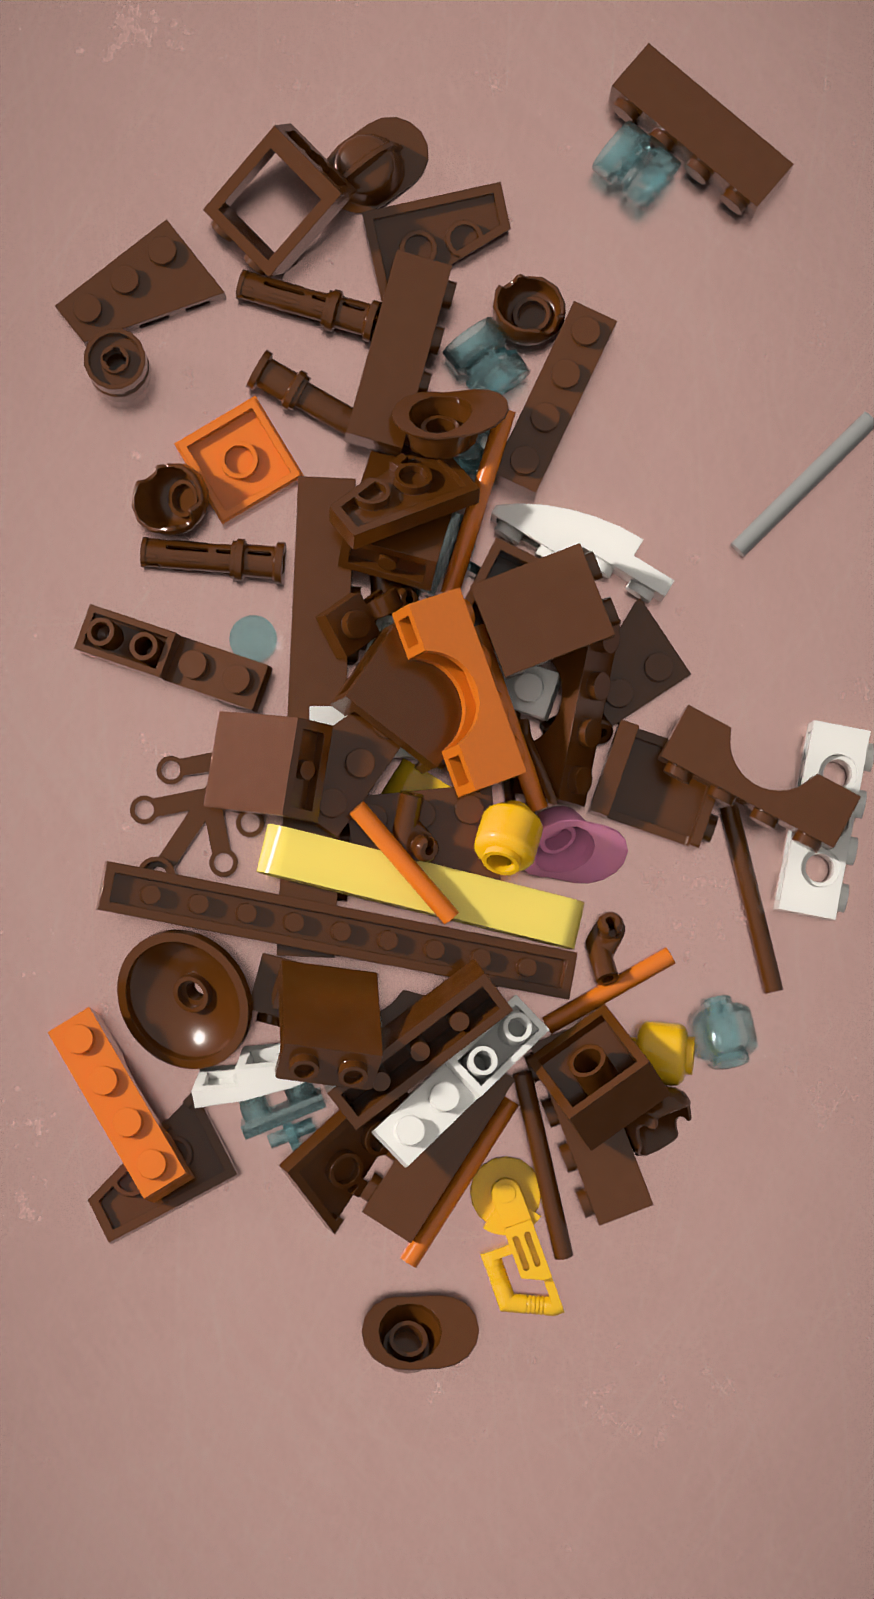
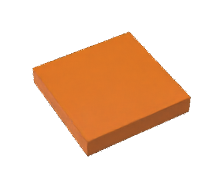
(240, 460)

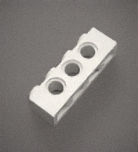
(795, 889)

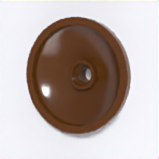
(167, 1010)

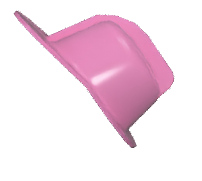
(576, 848)

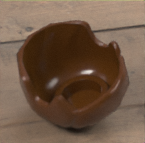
(529, 309)
(170, 499)
(659, 1124)

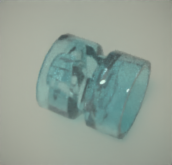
(636, 165)
(484, 359)

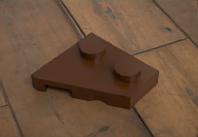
(642, 665)

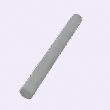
(803, 484)

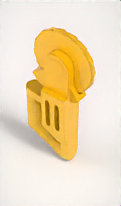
(507, 1199)

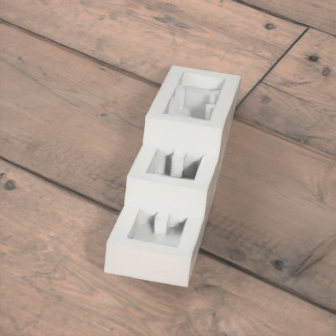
(246, 1080)

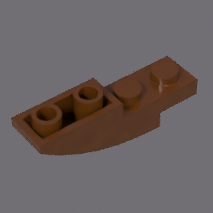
(173, 658)

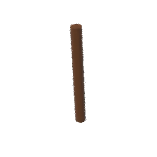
(751, 899)
(543, 1165)

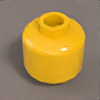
(508, 837)
(667, 1049)

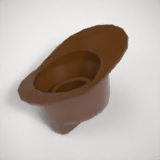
(380, 161)
(448, 422)
(420, 1332)

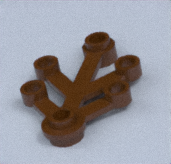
(195, 819)

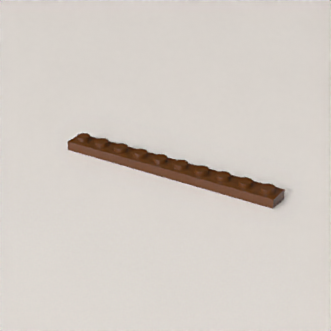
(332, 929)

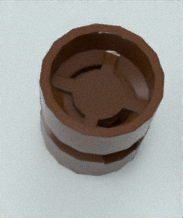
(117, 365)

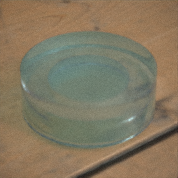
(253, 638)

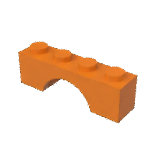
(444, 635)
(120, 1106)

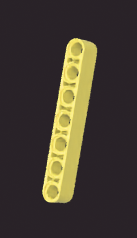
(372, 877)

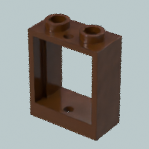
(312, 168)

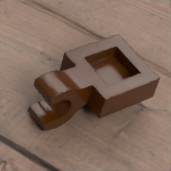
(351, 620)

